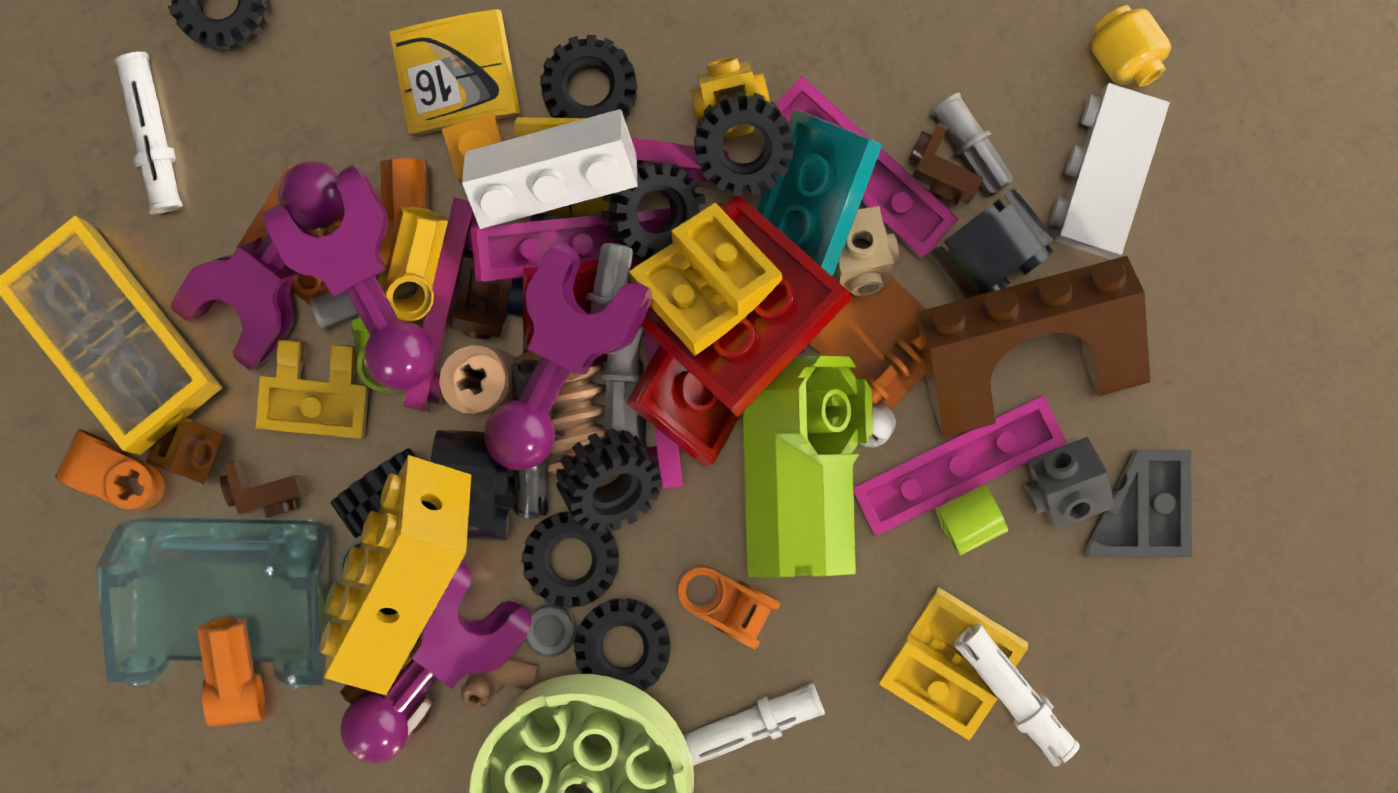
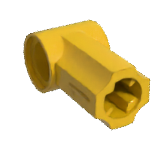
(414, 259)

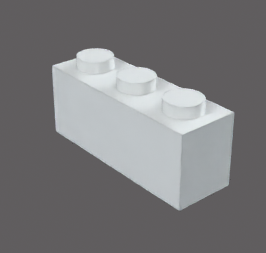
(550, 169)
(1108, 170)

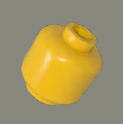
(1130, 46)

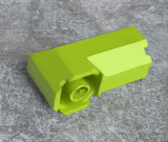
(801, 468)

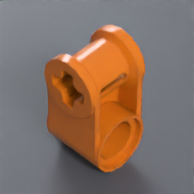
(104, 472)
(729, 605)

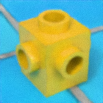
(723, 75)

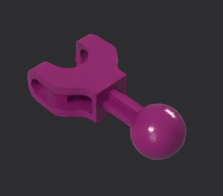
(347, 261)
(255, 275)
(568, 341)
(447, 649)

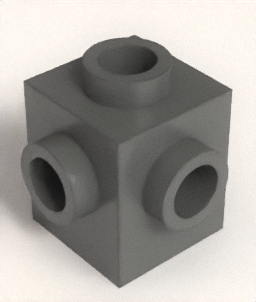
(1069, 484)

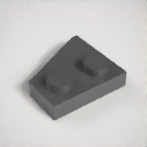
(1150, 509)

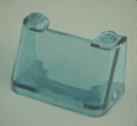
(181, 572)

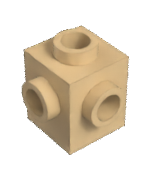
(867, 254)

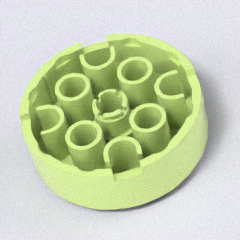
(584, 732)

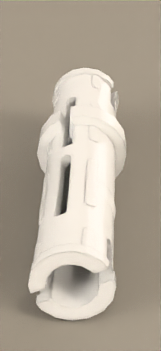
(153, 154)
(1031, 712)
(754, 723)

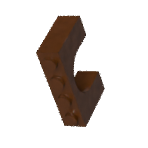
(971, 335)

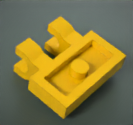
(313, 405)

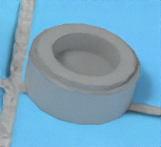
(551, 630)

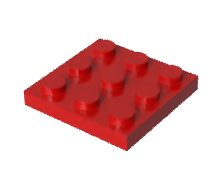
(774, 332)

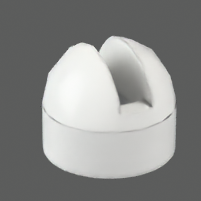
(883, 425)

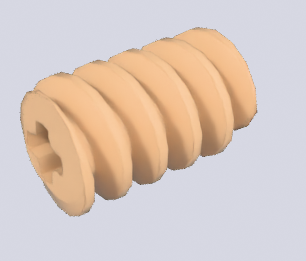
(465, 375)
(576, 414)

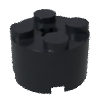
(994, 247)
(490, 481)

